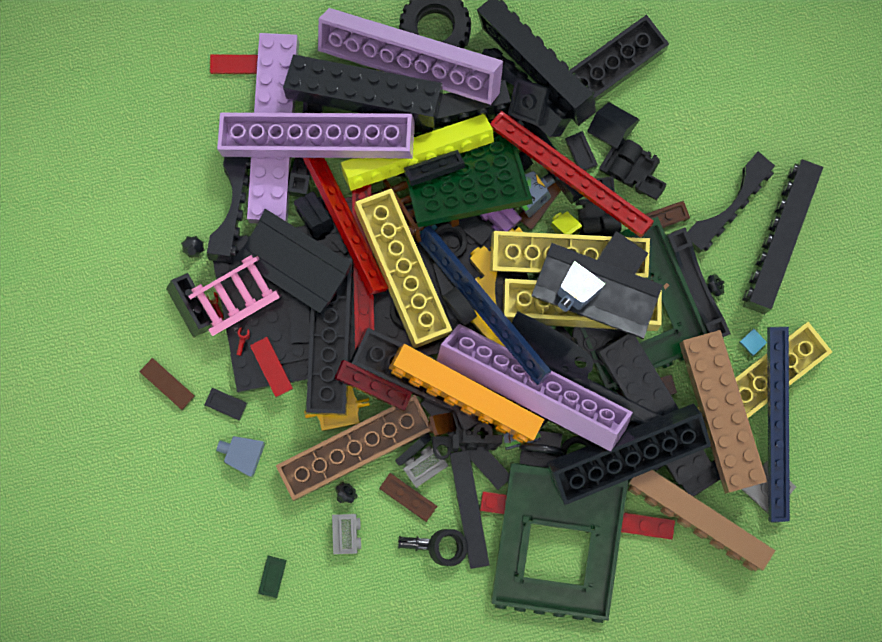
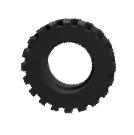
(451, 9)

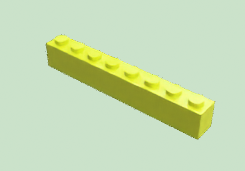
(458, 136)

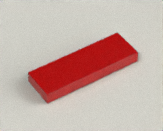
(233, 64)
(271, 367)

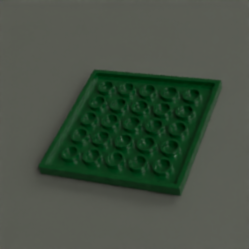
(487, 184)

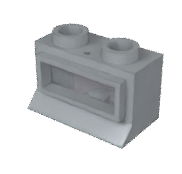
(424, 467)
(345, 534)

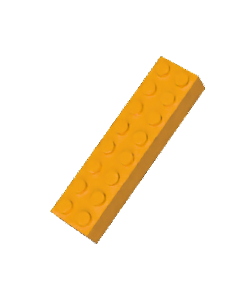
(465, 393)

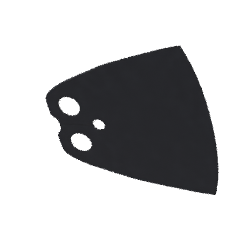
(554, 348)

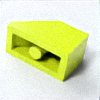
(565, 224)

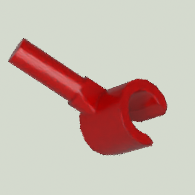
(214, 303)
(242, 340)

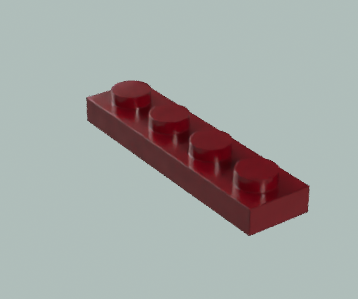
(373, 385)

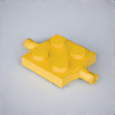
(337, 421)

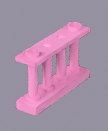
(251, 304)

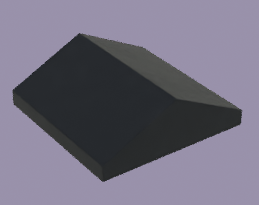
(612, 125)

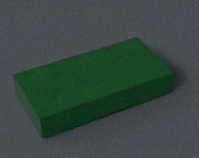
(272, 576)

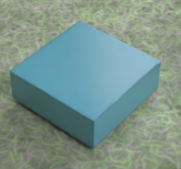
(753, 342)

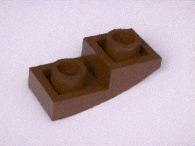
(442, 424)

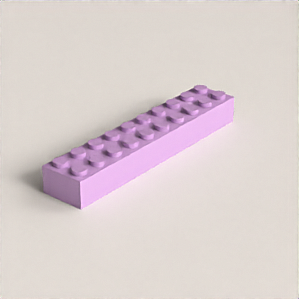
(409, 55)
(316, 135)
(271, 174)
(554, 399)

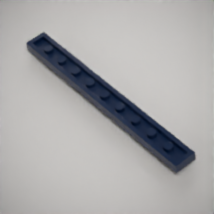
(484, 306)
(778, 424)

